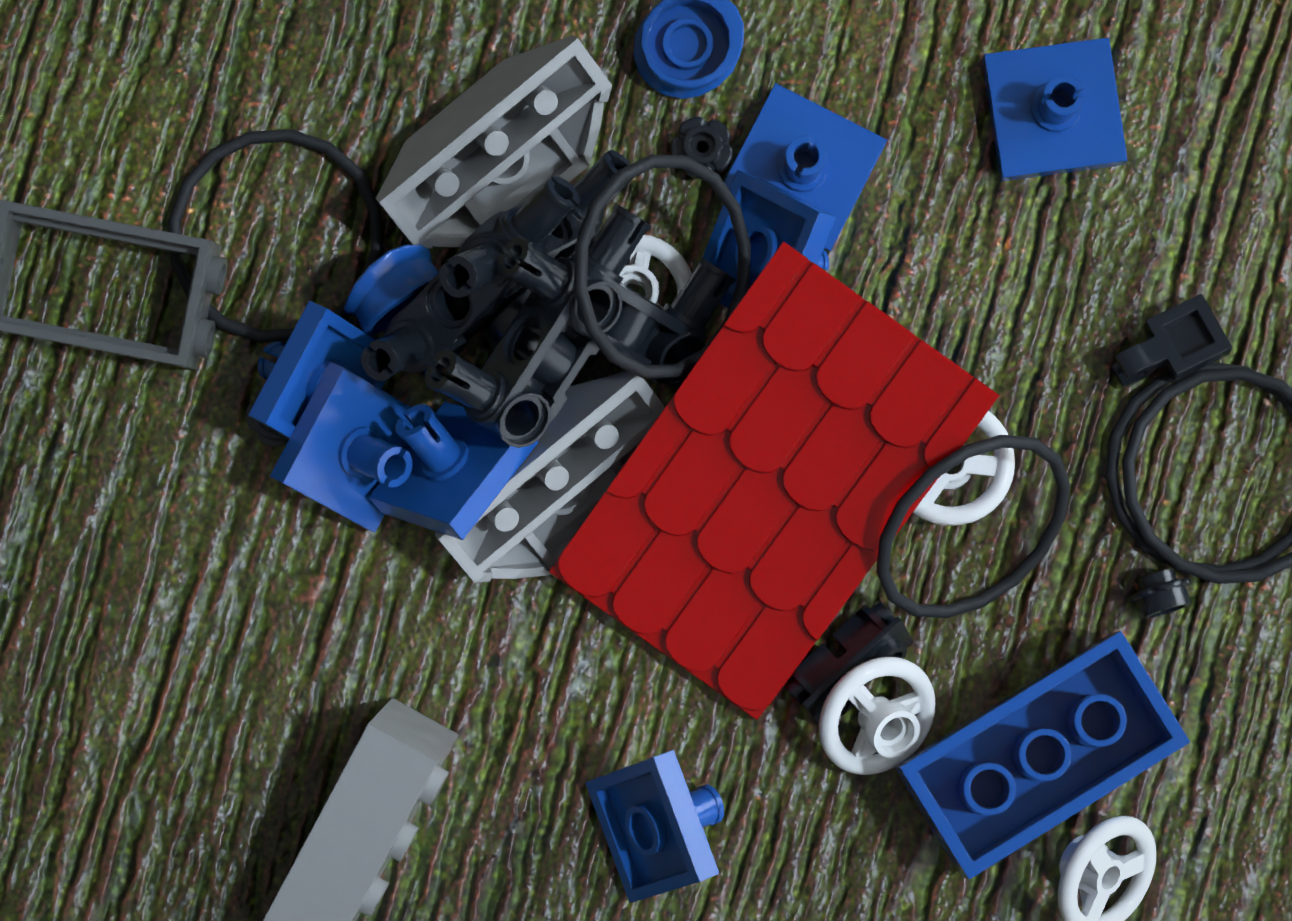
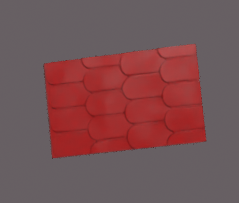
(770, 481)

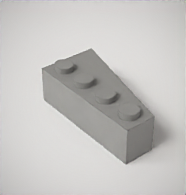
(366, 818)

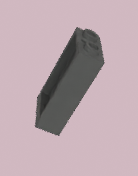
(207, 279)

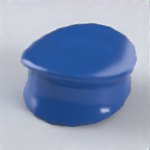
(688, 46)
(389, 286)

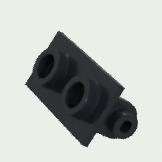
(864, 636)

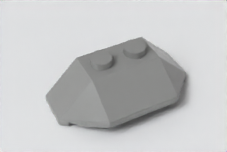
(498, 144)
(559, 480)

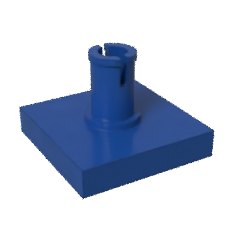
(1054, 109)
(810, 154)
(770, 219)
(301, 363)
(346, 447)
(453, 472)
(656, 825)

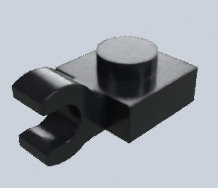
(1179, 340)

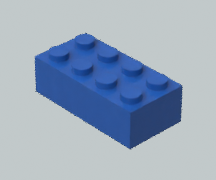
(1041, 755)

